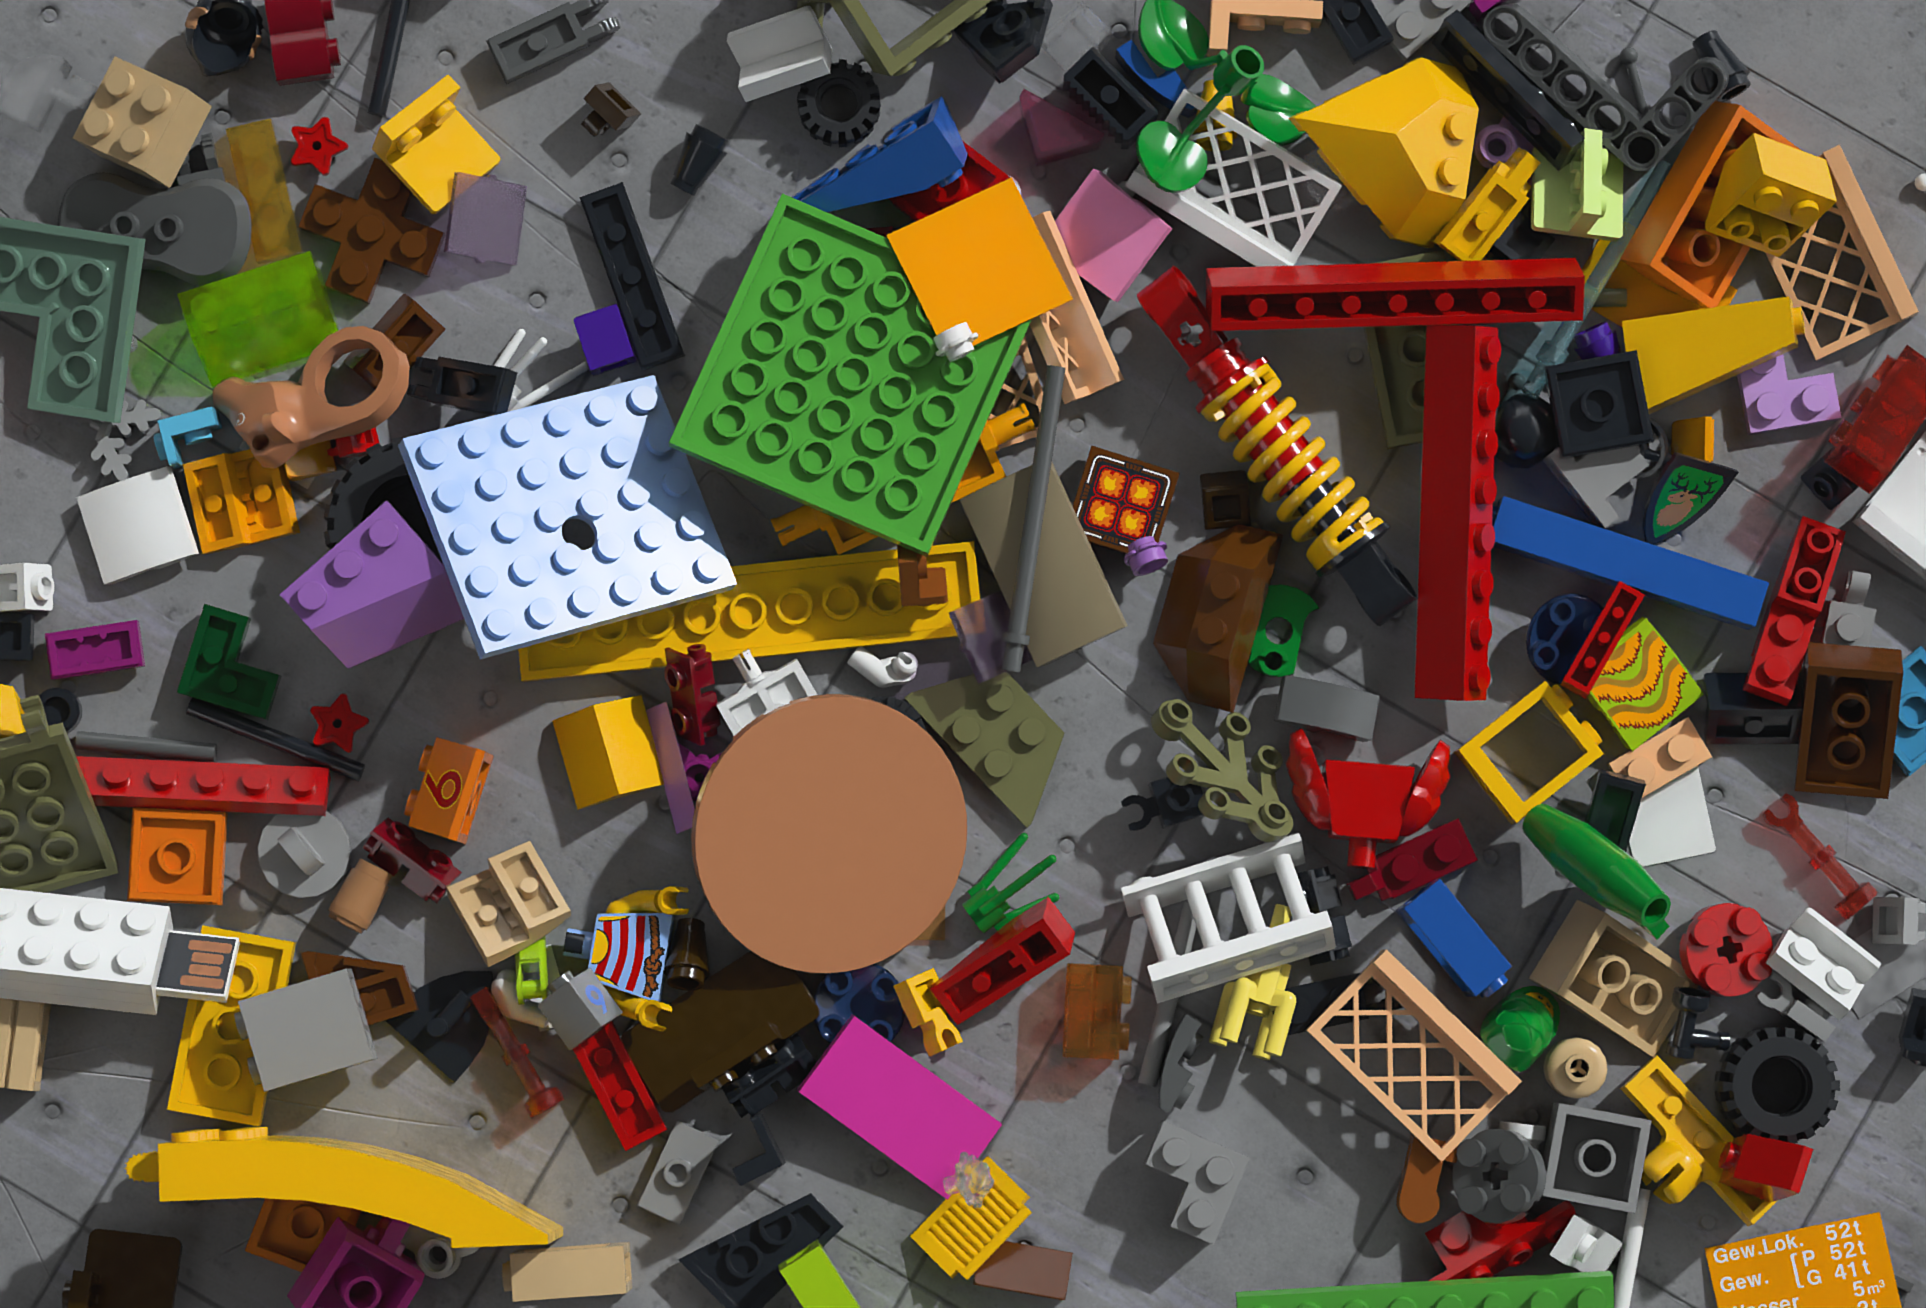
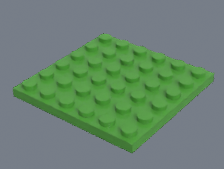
(836, 383)

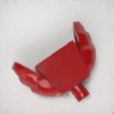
(1365, 799)

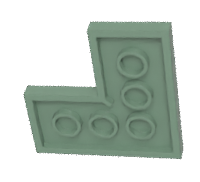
(86, 308)

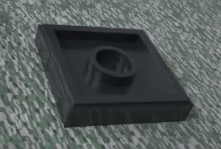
(1598, 404)

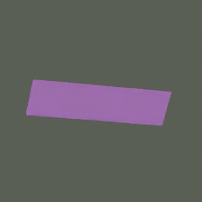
(671, 767)

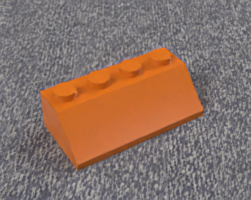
(1672, 237)

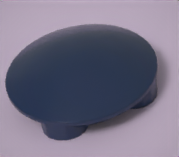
(1559, 633)
(860, 992)

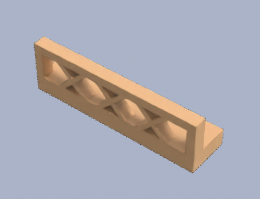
(1071, 333)

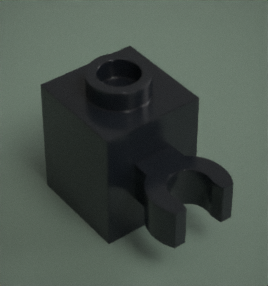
(1169, 802)

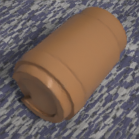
(360, 896)

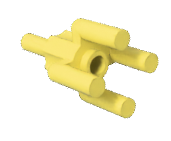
(1258, 996)

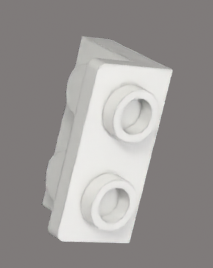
(1823, 962)

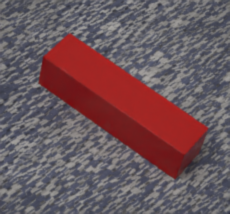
(1602, 639)

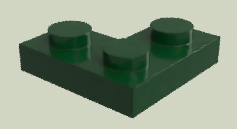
(214, 669)

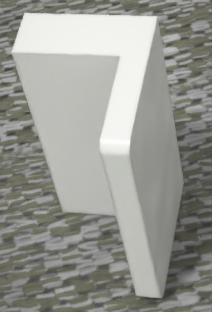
(780, 53)

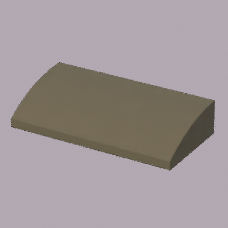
(1069, 592)

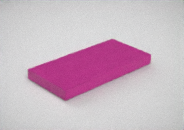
(897, 1104)

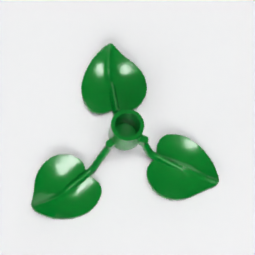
(1175, 37)

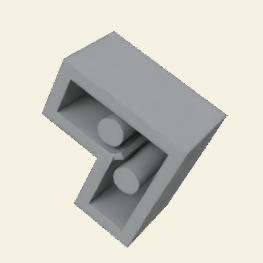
(1210, 1177)

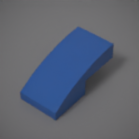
(1163, 88)

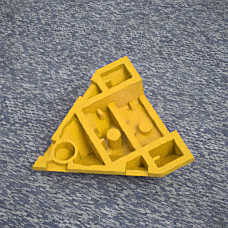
(1401, 146)

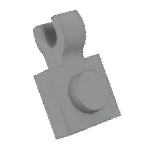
(1848, 620)
(1805, 1016)

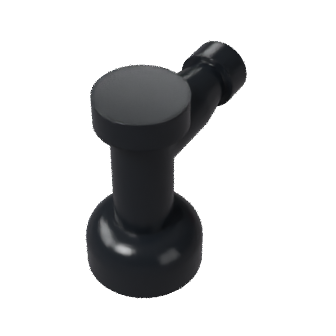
(1686, 1037)

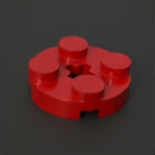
(1706, 934)

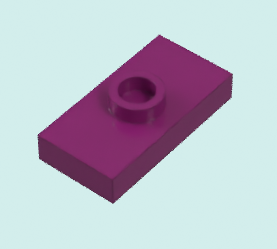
(94, 650)

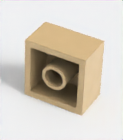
(142, 122)

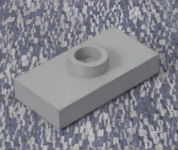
(678, 1172)

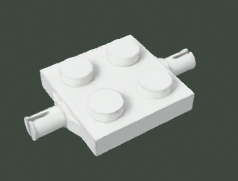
(763, 691)

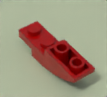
(1793, 610)

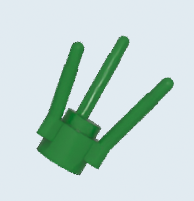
(989, 906)

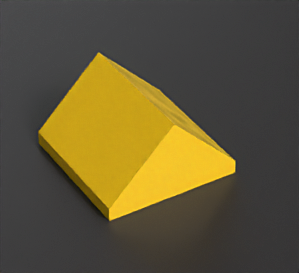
(608, 751)

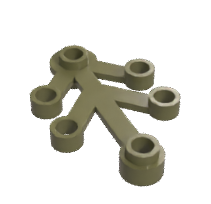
(1261, 809)

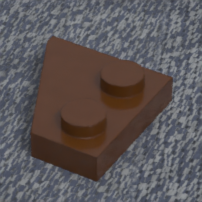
(381, 985)

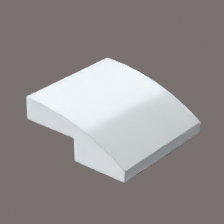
(137, 525)

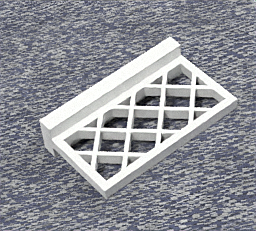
(1224, 225)

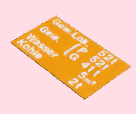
(1807, 1267)

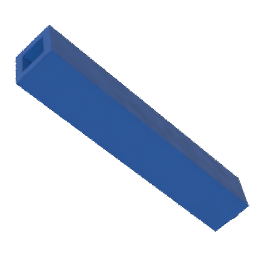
(1616, 558)

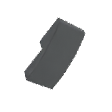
(1327, 708)
(1174, 1079)

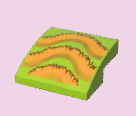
(1642, 685)

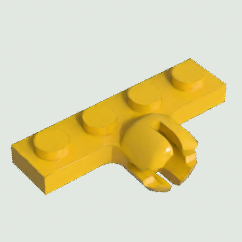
(1688, 1142)

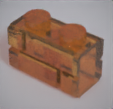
(1094, 1011)

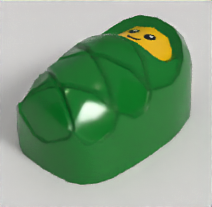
(1521, 1026)

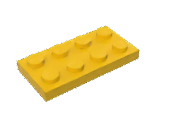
(212, 1058)

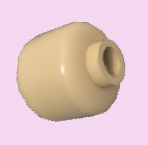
(1559, 1073)

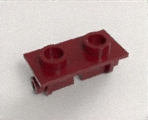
(693, 713)
(430, 869)

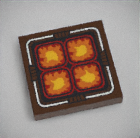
(1122, 499)

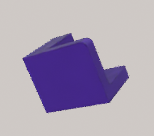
(604, 339)

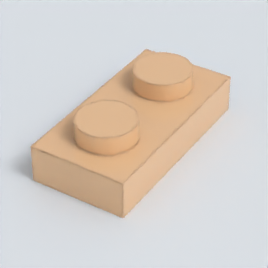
(1663, 756)

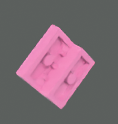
(1109, 234)

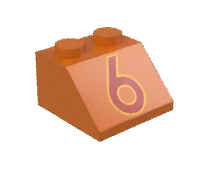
(449, 789)

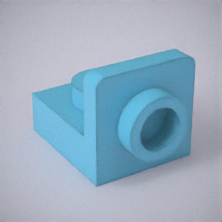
(190, 426)

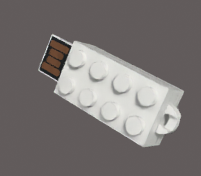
(106, 954)

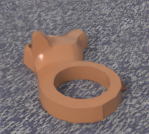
(292, 415)

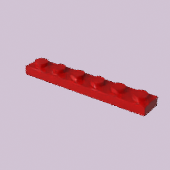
(207, 786)

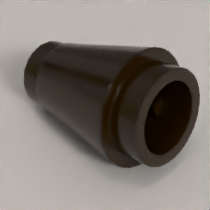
(687, 957)

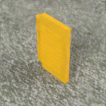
(966, 1236)

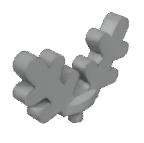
(107, 447)

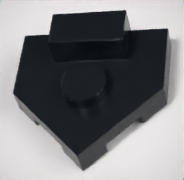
(1006, 35)

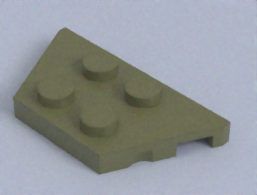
(996, 735)

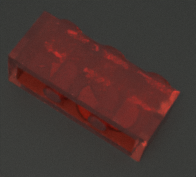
(1883, 421)

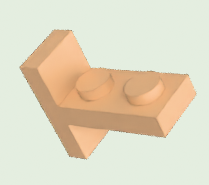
(1253, 15)

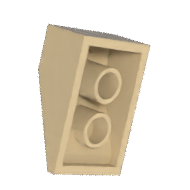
(1612, 977)

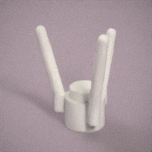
(521, 365)

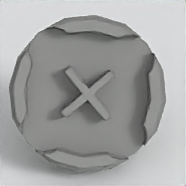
(304, 854)

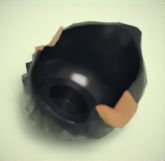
(223, 35)

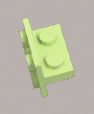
(1582, 196)

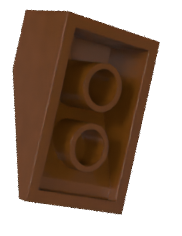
(1848, 720)

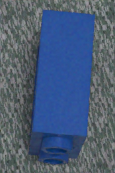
(1455, 940)

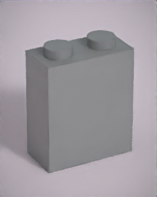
(305, 1030)

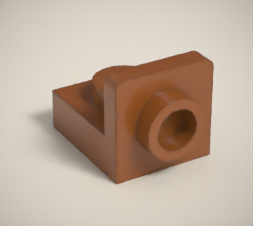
(918, 583)

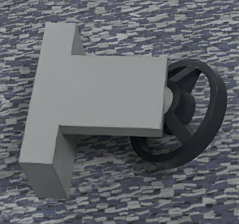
(1603, 473)

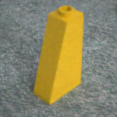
(1709, 345)

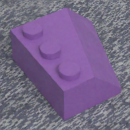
(375, 590)

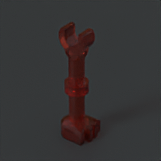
(1823, 857)
(516, 1055)

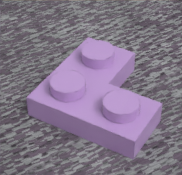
(1778, 403)

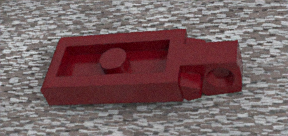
(1416, 862)

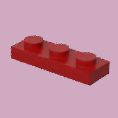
(619, 1088)

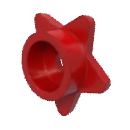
(320, 158)
(350, 725)

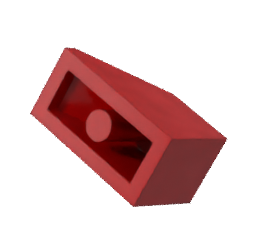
(1764, 1166)

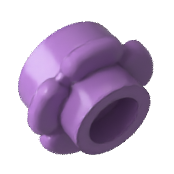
(1146, 556)

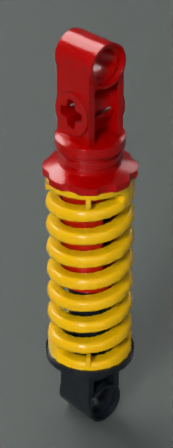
(1244, 398)

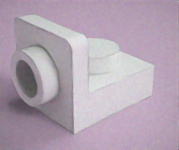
(26, 587)
(1586, 1246)

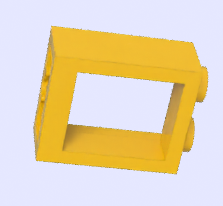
(1492, 780)

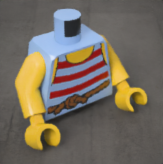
(631, 950)

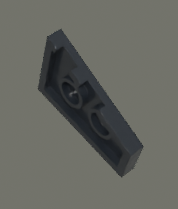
(744, 1264)

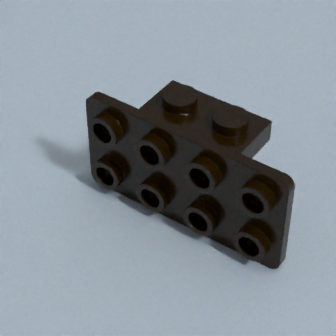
(720, 1030)
(125, 1272)

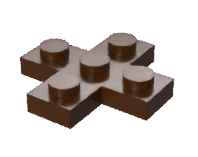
(370, 232)

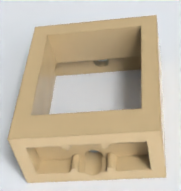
(568, 1271)

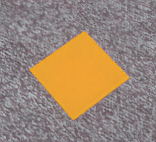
(980, 264)

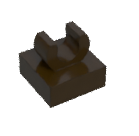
(610, 110)

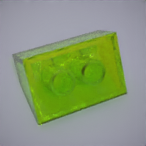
(259, 318)

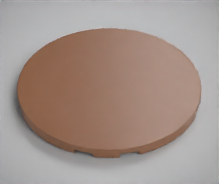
(829, 833)

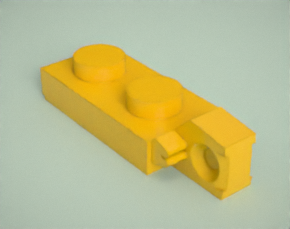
(1489, 208)

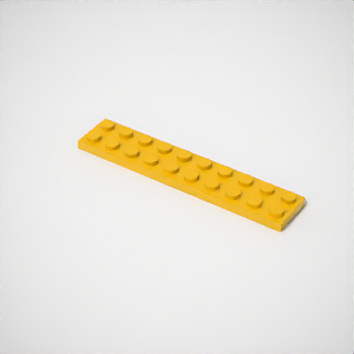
(773, 613)

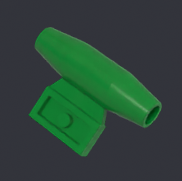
(1598, 867)

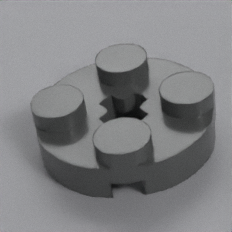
(1473, 1176)

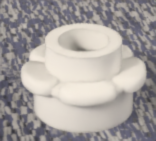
(955, 342)

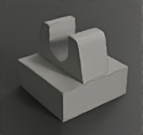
(1897, 921)

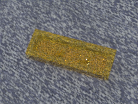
(265, 189)

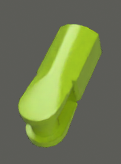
(532, 960)

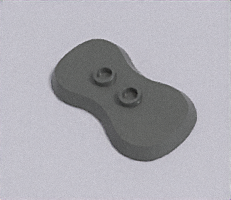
(189, 229)

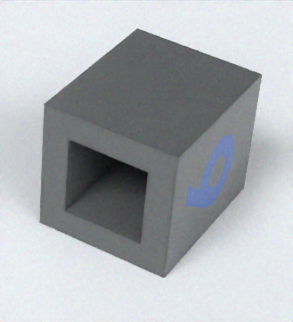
(578, 1007)

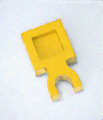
(925, 1010)

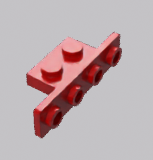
(1483, 1249)

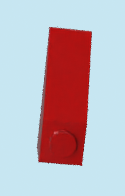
(1005, 961)

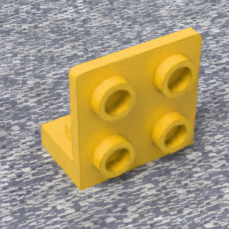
(431, 143)

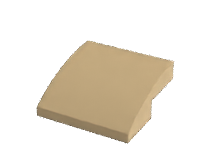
(509, 903)

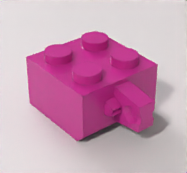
(359, 1269)

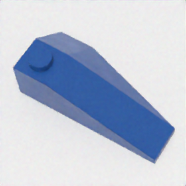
(914, 157)

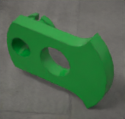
(1293, 606)

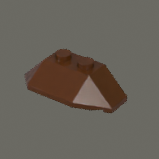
(1216, 613)

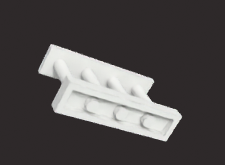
(1236, 958)

